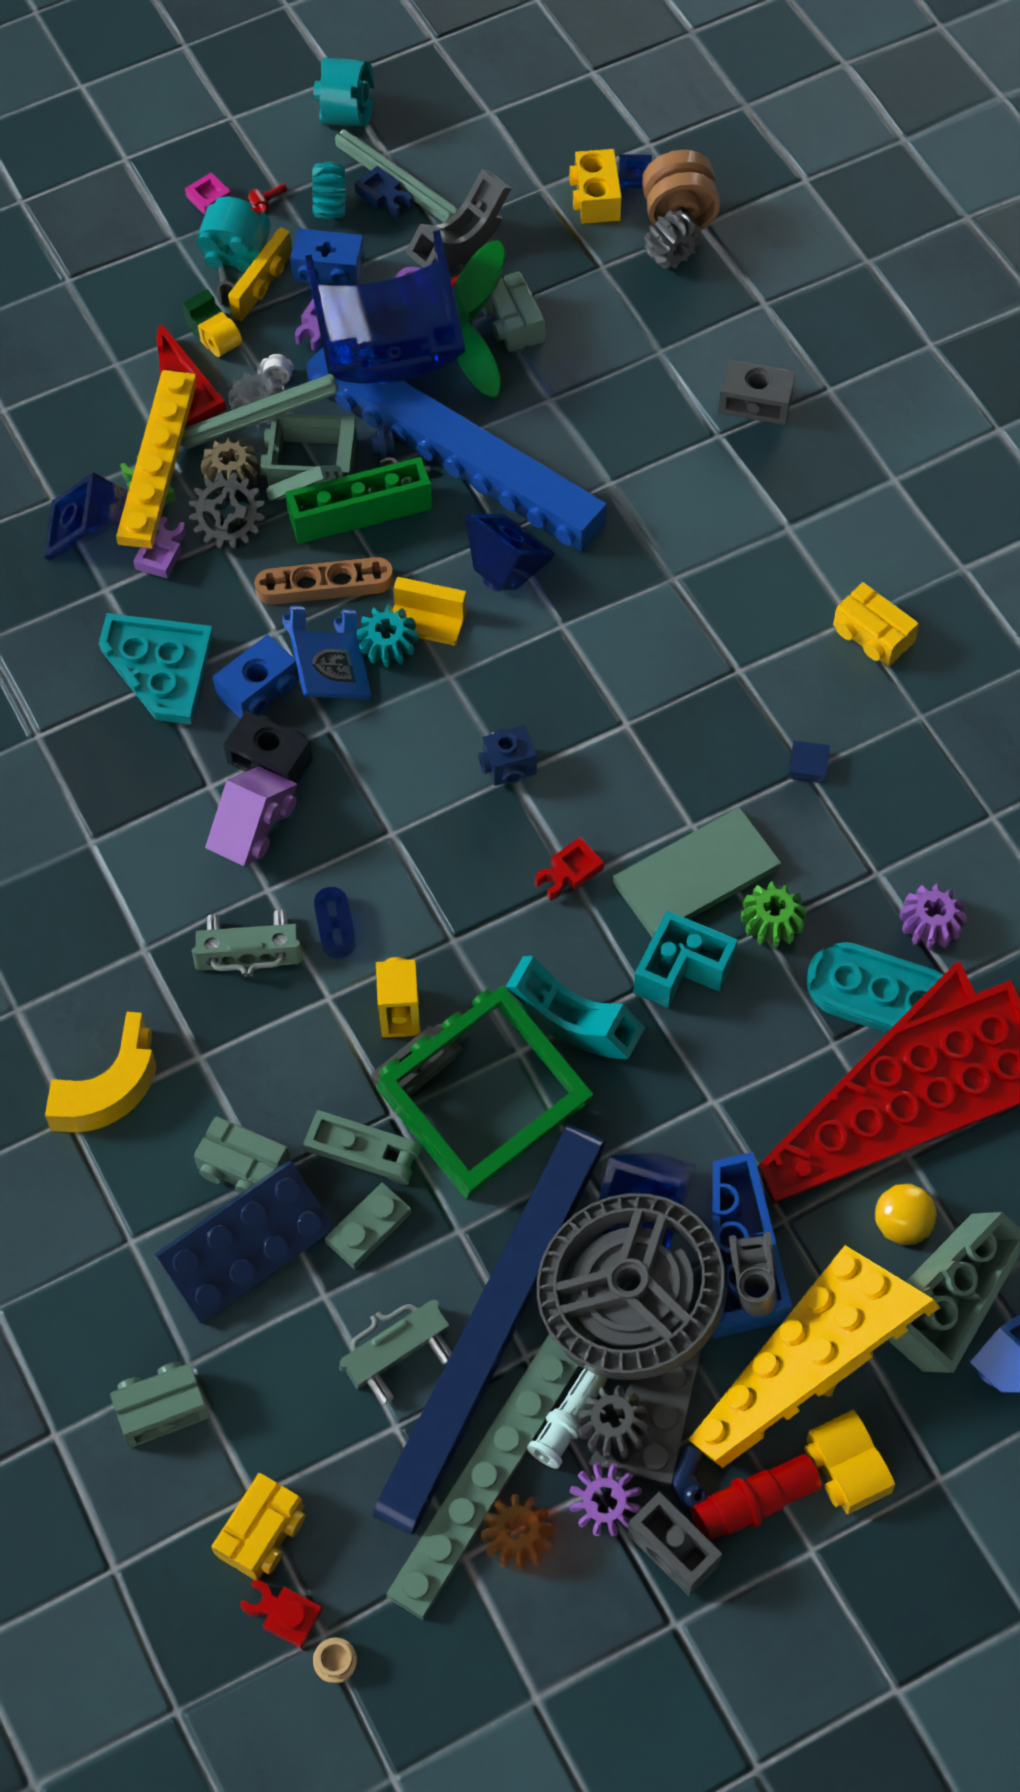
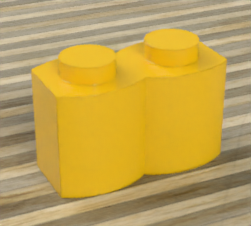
(849, 1462)

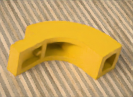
(113, 1094)

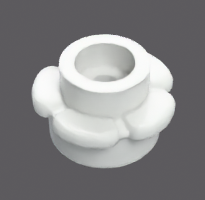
(279, 366)

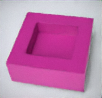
(206, 191)

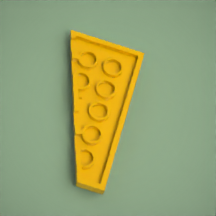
(815, 1347)

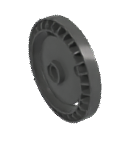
(635, 1315)

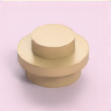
(335, 1660)

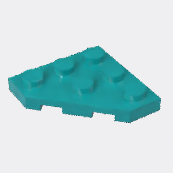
(159, 662)

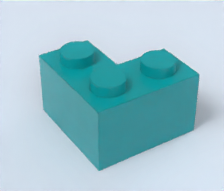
(680, 951)

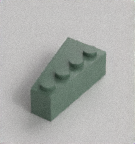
(964, 1282)

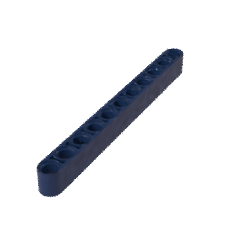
(487, 1333)

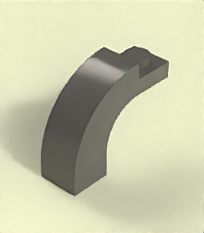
(467, 228)

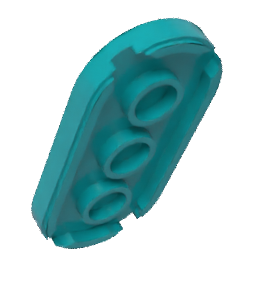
(866, 984)

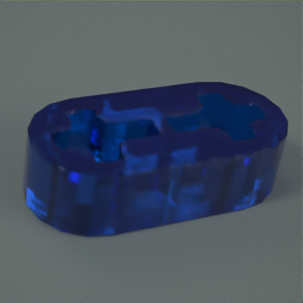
(342, 920)

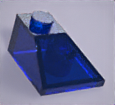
(83, 514)
(504, 551)
(651, 1175)

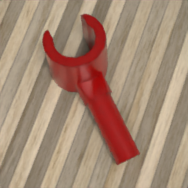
(260, 200)

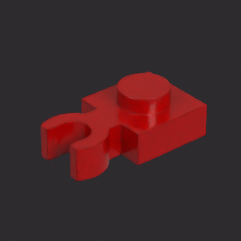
(571, 865)
(288, 1616)

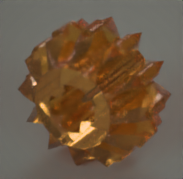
(510, 1519)

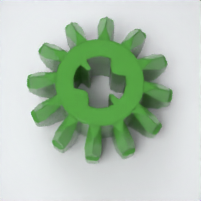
(760, 921)

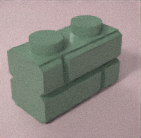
(515, 313)
(237, 1155)
(158, 1403)

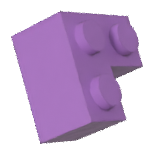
(246, 813)

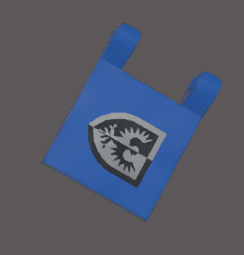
(328, 661)

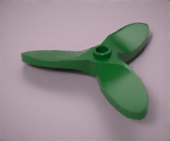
(471, 294)

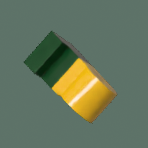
(211, 324)

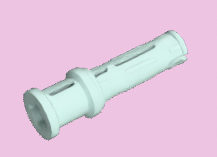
(564, 1422)

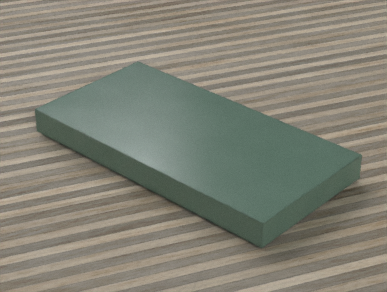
(697, 870)

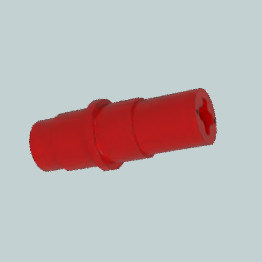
(755, 1498)

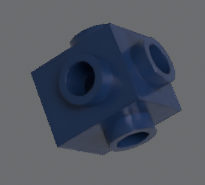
(508, 755)

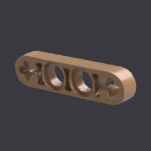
(324, 586)

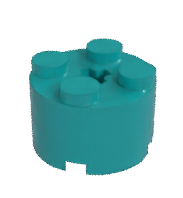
(345, 92)
(232, 233)

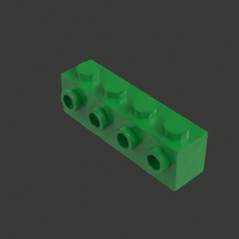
(359, 500)

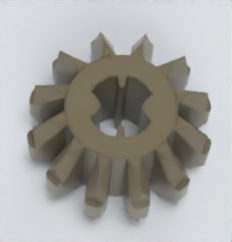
(230, 459)

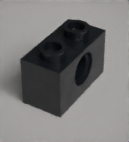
(254, 734)

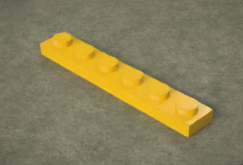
(156, 459)

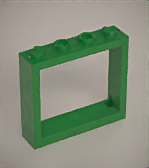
(471, 1181)

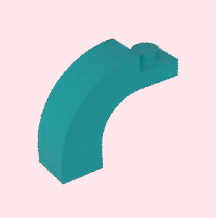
(583, 1023)

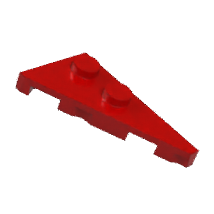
(206, 399)

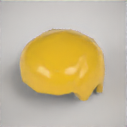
(905, 1214)

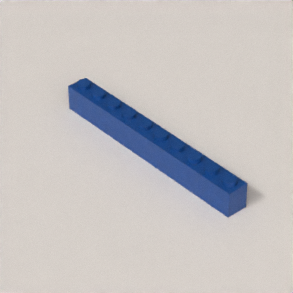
(473, 456)

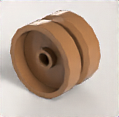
(684, 183)

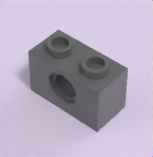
(756, 392)
(674, 1543)

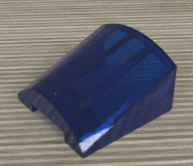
(389, 326)

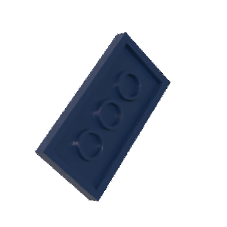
(244, 1242)

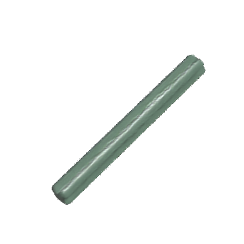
(419, 192)
(259, 411)

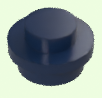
(382, 444)

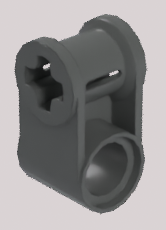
(754, 1266)

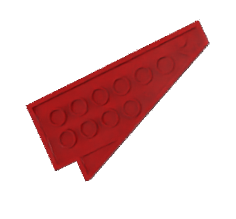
(925, 1078)

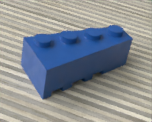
(742, 1211)

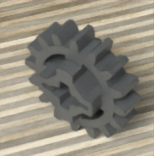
(212, 508)

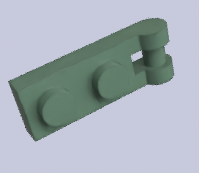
(361, 1146)

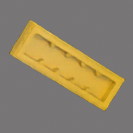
(260, 274)

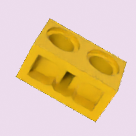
(597, 186)

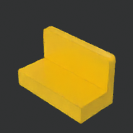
(435, 608)

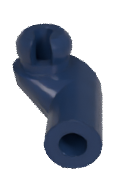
(685, 1480)

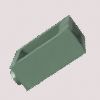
(308, 429)

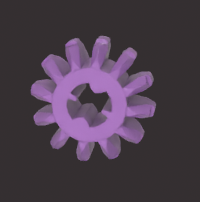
(924, 905)
(593, 1506)

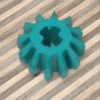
(328, 190)
(401, 635)

